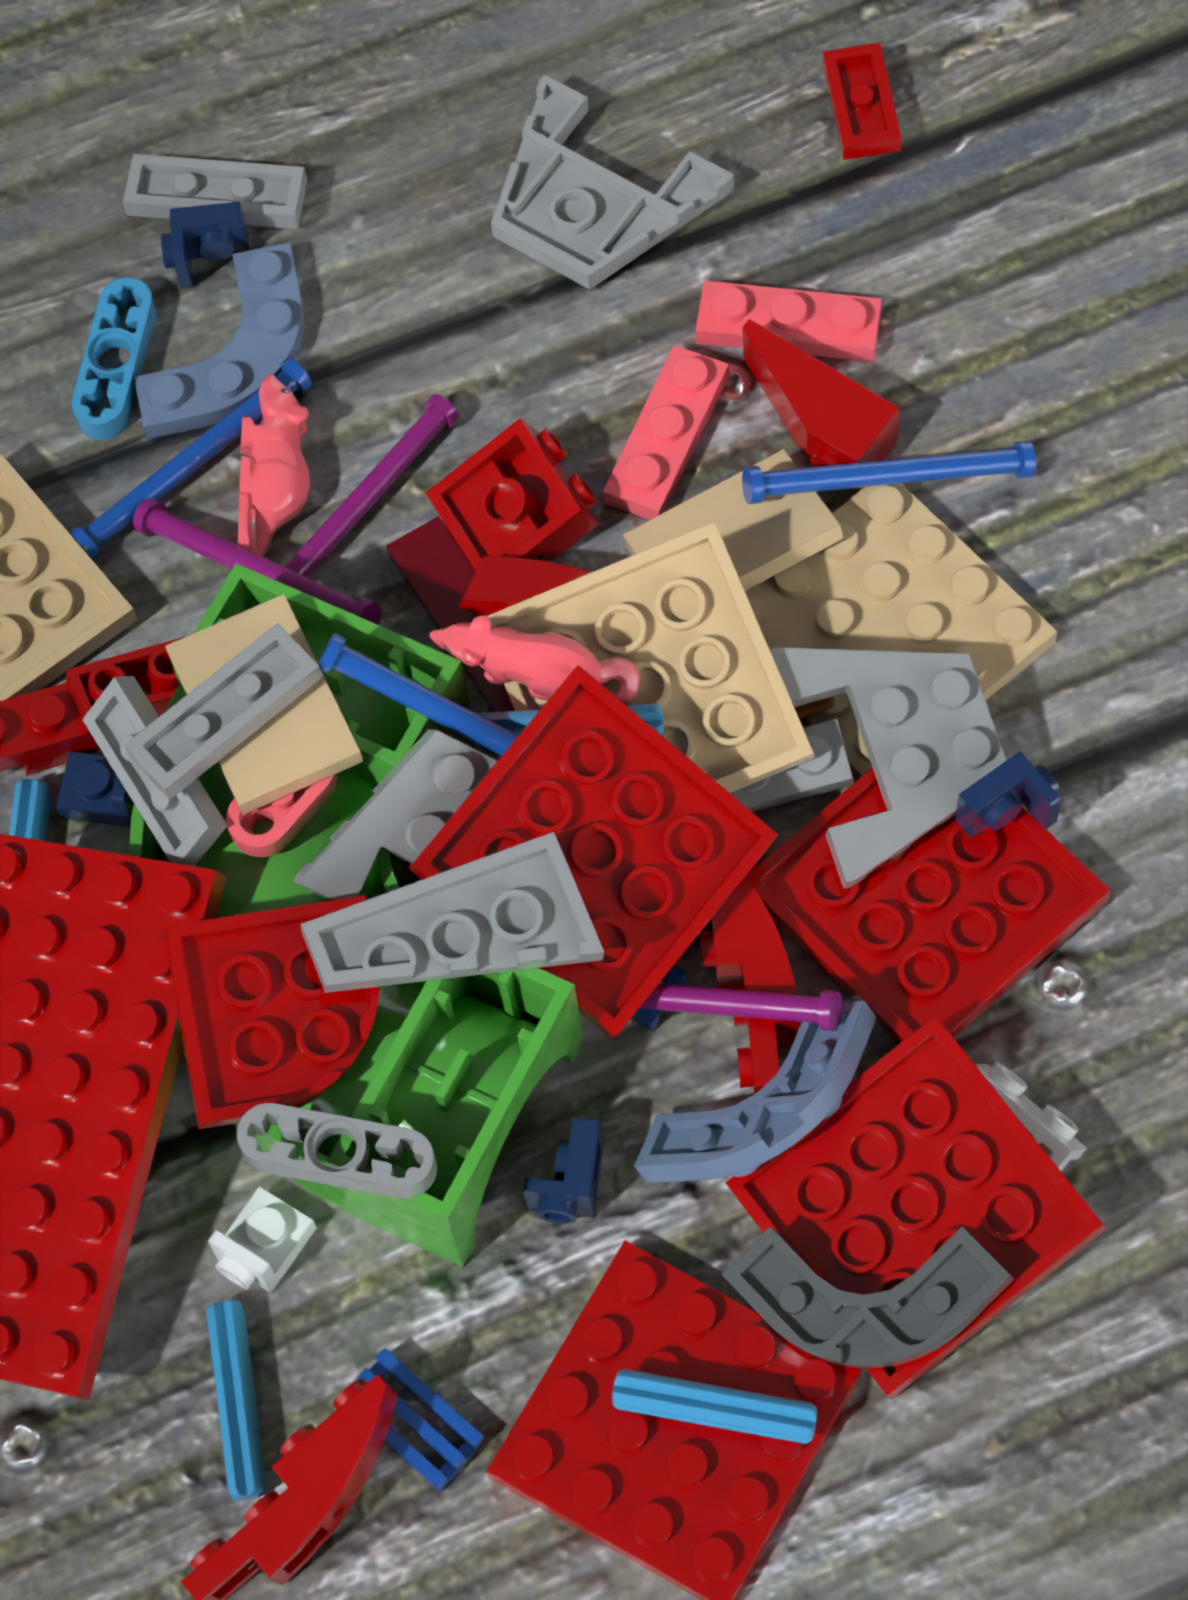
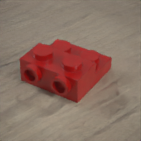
(515, 498)

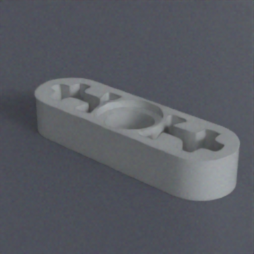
(284, 1161)

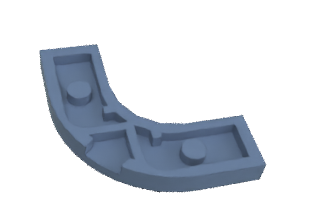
(265, 339)
(769, 1122)

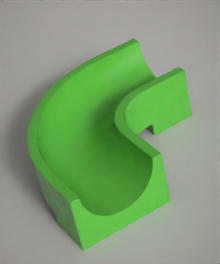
(440, 1052)

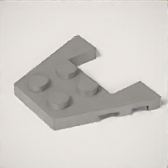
(582, 214)
(921, 731)
(400, 816)

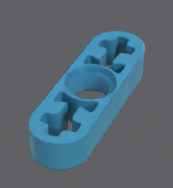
(105, 335)

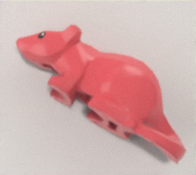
(275, 473)
(531, 659)

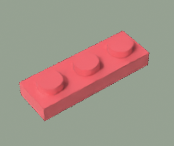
(810, 320)
(666, 433)

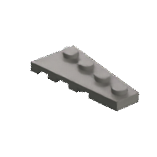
(468, 921)

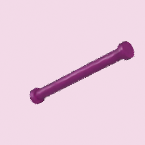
(438, 414)
(153, 519)
(821, 1009)

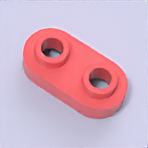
(287, 814)

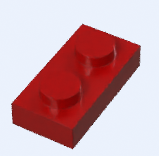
(861, 101)

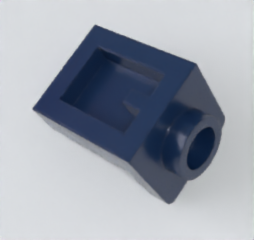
(203, 232)
(93, 792)
(999, 796)
(579, 1166)

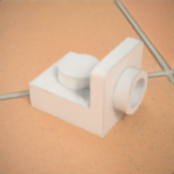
(261, 1242)

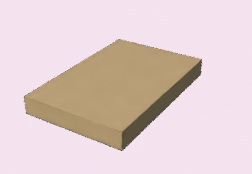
(757, 536)
(296, 745)

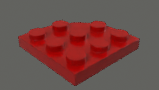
(259, 1014)

